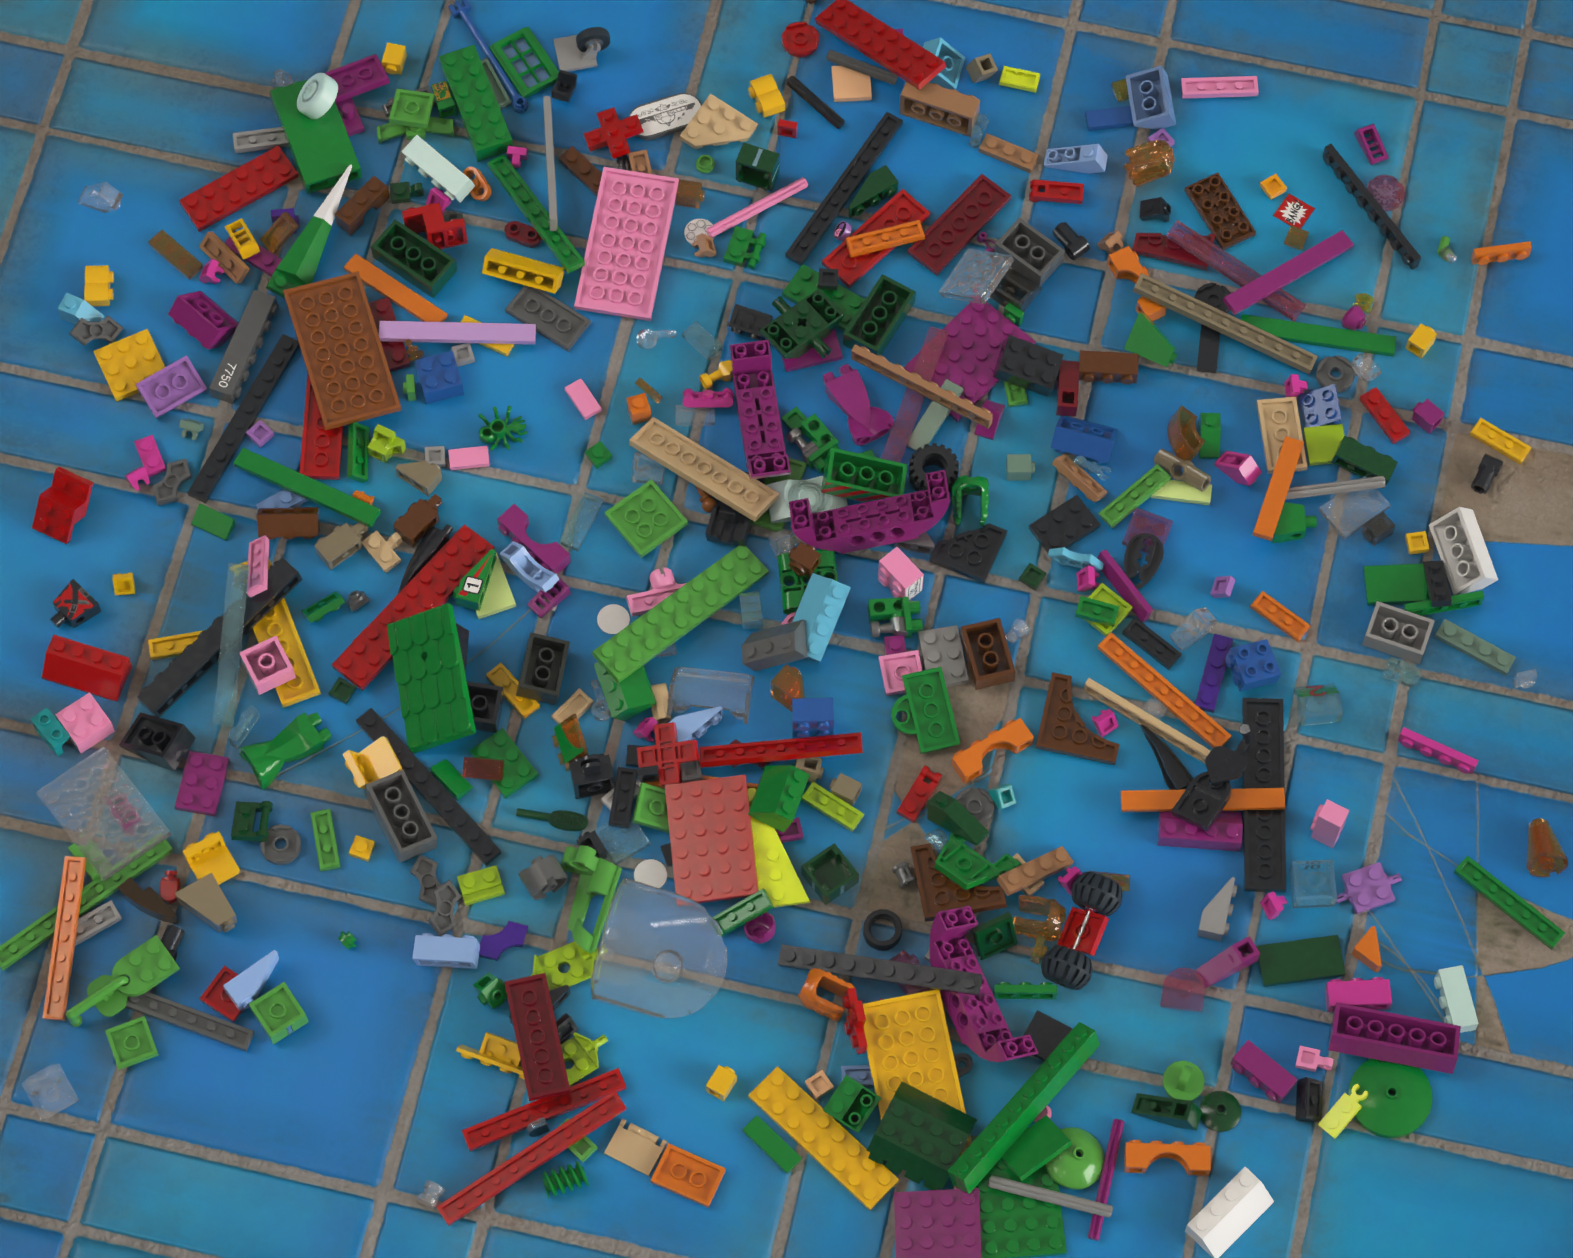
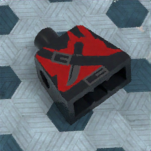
(74, 606)

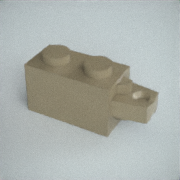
(340, 544)

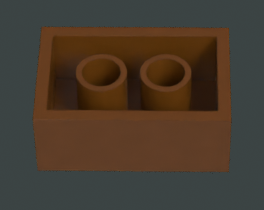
(987, 653)

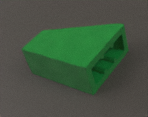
(1150, 342)

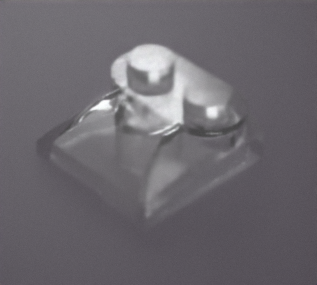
(49, 1091)

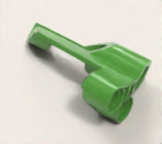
(595, 878)

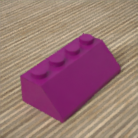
(1223, 834)

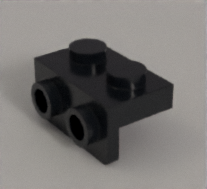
(749, 321)

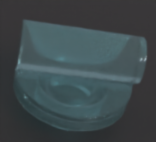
(937, 839)

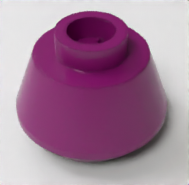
(1354, 318)

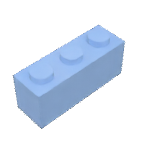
(446, 951)

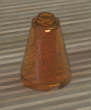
(1544, 850)

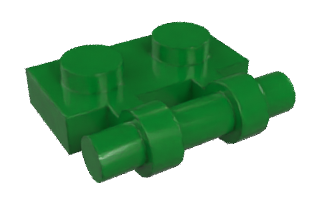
(739, 245)

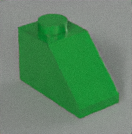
(1210, 432)

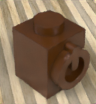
(804, 559)

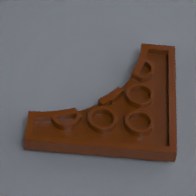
(1064, 730)
(942, 894)

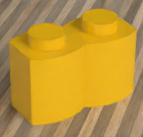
(767, 96)
(97, 285)

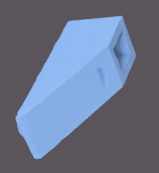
(1077, 158)
(696, 723)

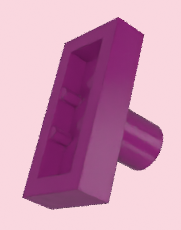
(350, 117)

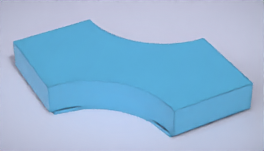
(1066, 557)

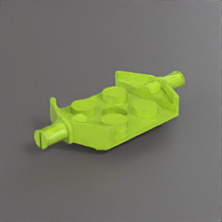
(579, 961)
(582, 1054)

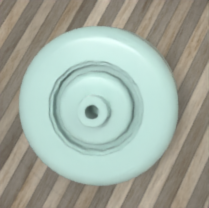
(317, 96)

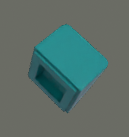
(1002, 795)

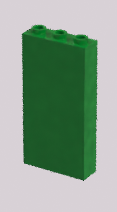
(317, 145)

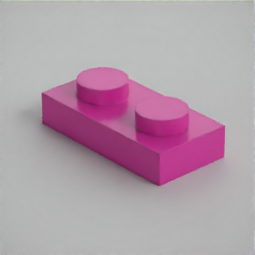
(150, 455)

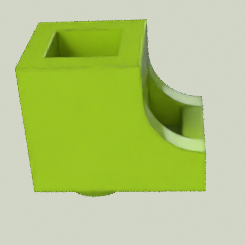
(385, 444)

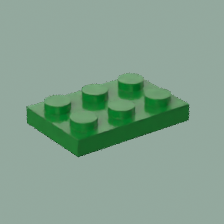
(516, 769)

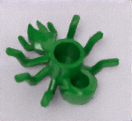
(498, 429)

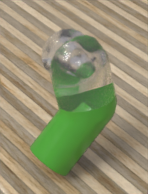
(1444, 250)

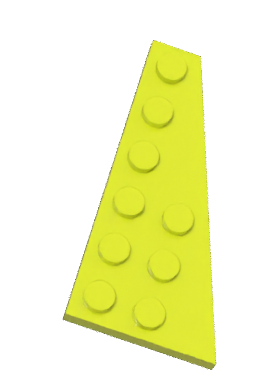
(773, 865)

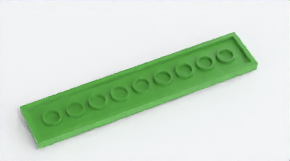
(680, 613)

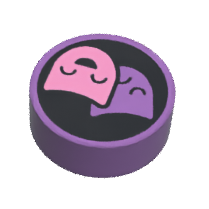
(842, 231)

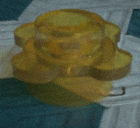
(1367, 299)

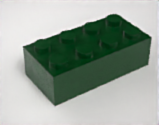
(414, 258)
(879, 316)

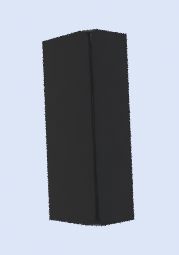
(1309, 1100)

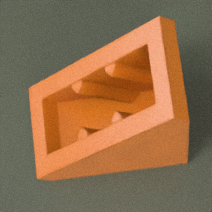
(1368, 950)

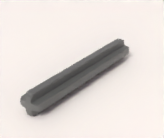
(861, 67)

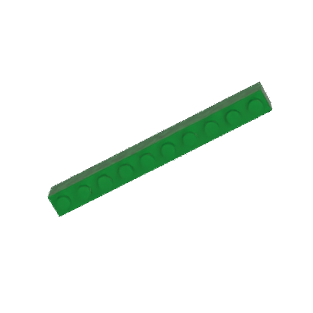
(1023, 1108)

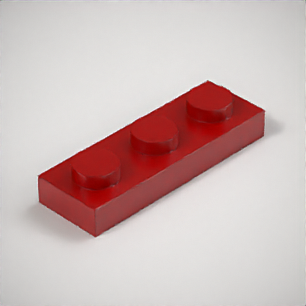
(1384, 415)

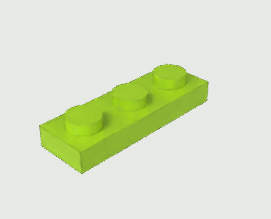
(832, 806)

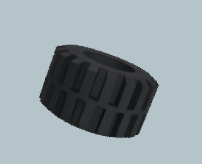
(932, 456)

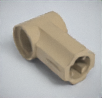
(659, 710)

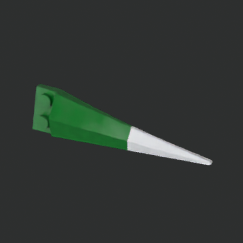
(304, 256)

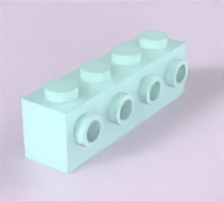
(438, 169)

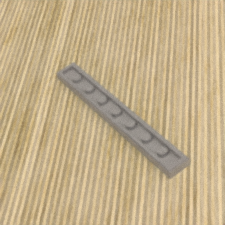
(550, 166)

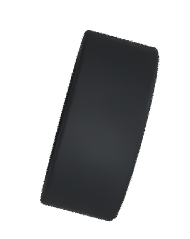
(882, 914)

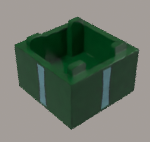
(757, 166)
(830, 874)

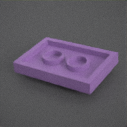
(171, 387)

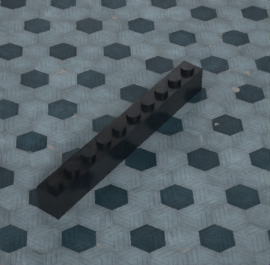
(204, 652)

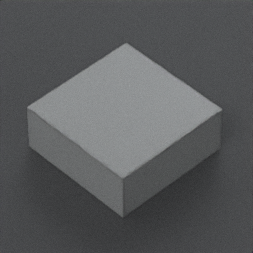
(463, 354)
(435, 455)

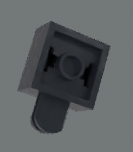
(591, 775)

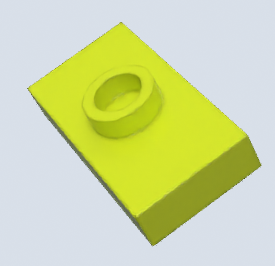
(1019, 79)

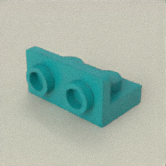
(50, 731)

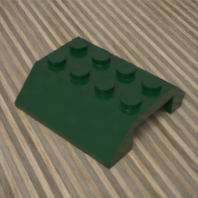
(920, 1136)

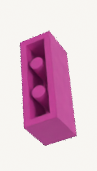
(1358, 992)

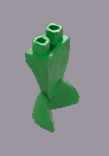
(291, 744)

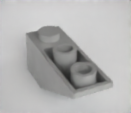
(1215, 914)

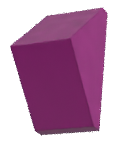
(997, 411)

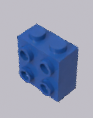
(1253, 665)

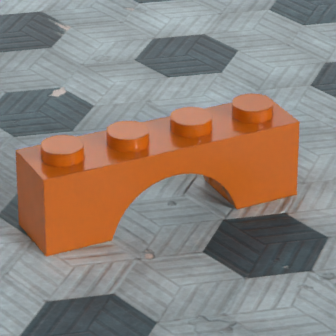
(1126, 265)
(1013, 737)
(1194, 1158)

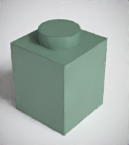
(1019, 467)

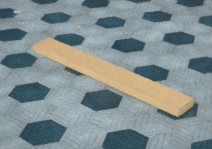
(1141, 717)

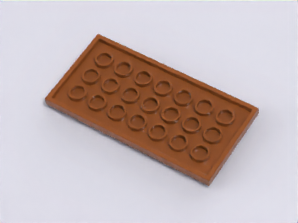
(342, 350)

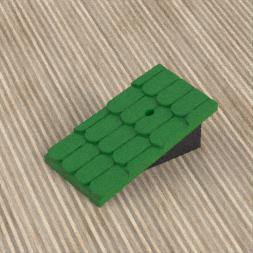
(431, 677)

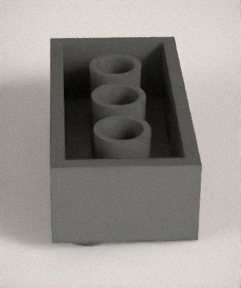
(401, 816)

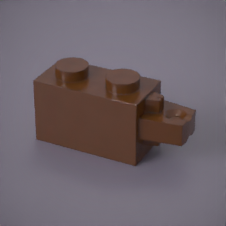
(418, 520)

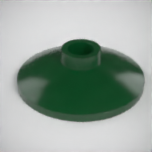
(1217, 1120)

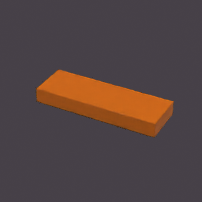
(1280, 616)

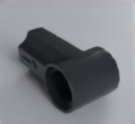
(1073, 244)
(1487, 471)
(172, 938)

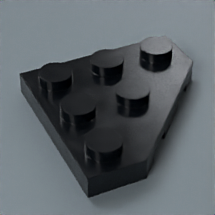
(970, 552)

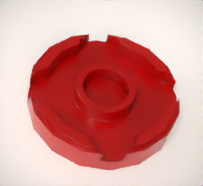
(800, 39)

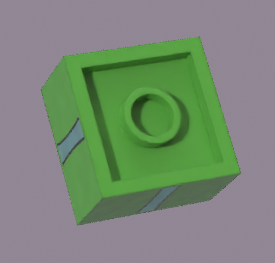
(278, 1013)

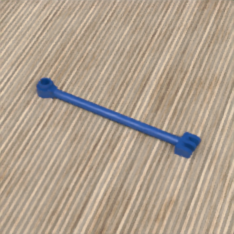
(462, 11)

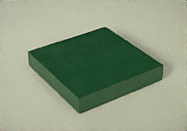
(994, 936)

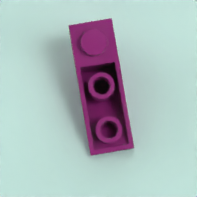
(1229, 962)

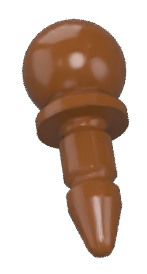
(707, 501)

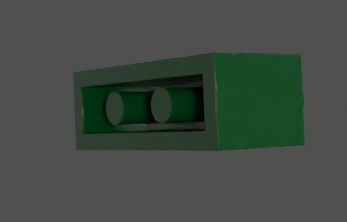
(1363, 460)

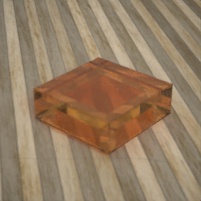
(1296, 238)

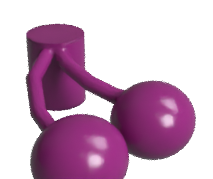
(982, 238)

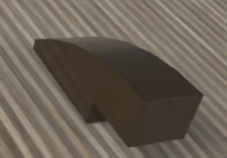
(147, 901)

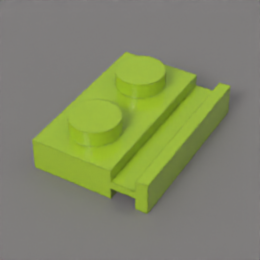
(480, 885)

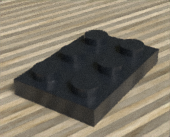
(1064, 525)

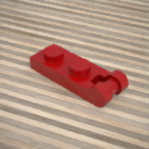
(1056, 191)
(919, 794)

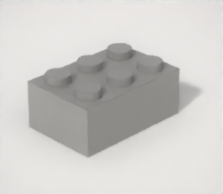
(1398, 632)

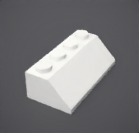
(1463, 551)
(1229, 1213)

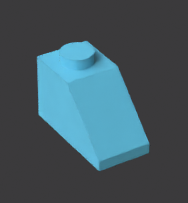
(75, 308)

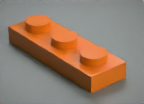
(1501, 253)

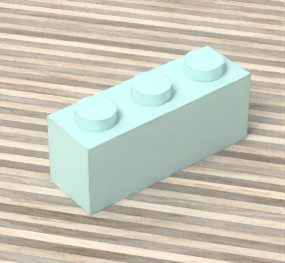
(1456, 998)

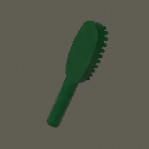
(559, 819)

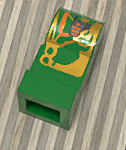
(443, 99)

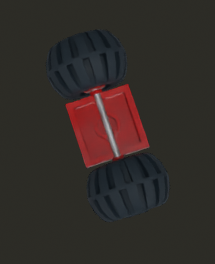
(1082, 931)

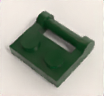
(245, 820)

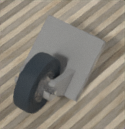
(581, 50)

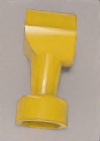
(724, 373)

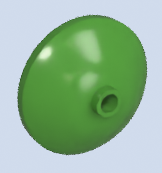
(1076, 1171)

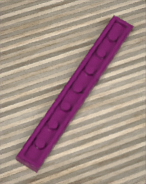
(1288, 272)

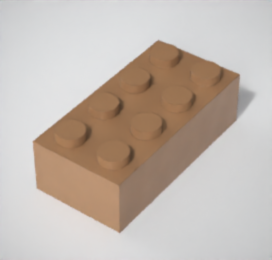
(940, 107)

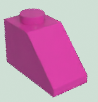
(1238, 467)

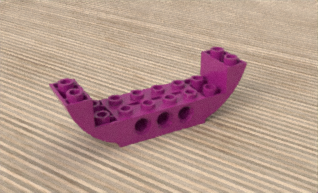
(758, 410)
(872, 522)
(974, 1017)

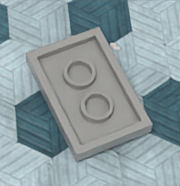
(943, 649)

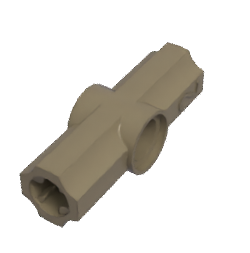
(1190, 475)

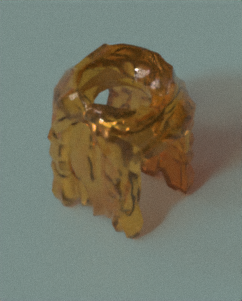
(1149, 161)
(1046, 929)

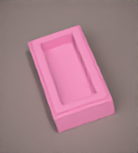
(583, 399)
(469, 458)

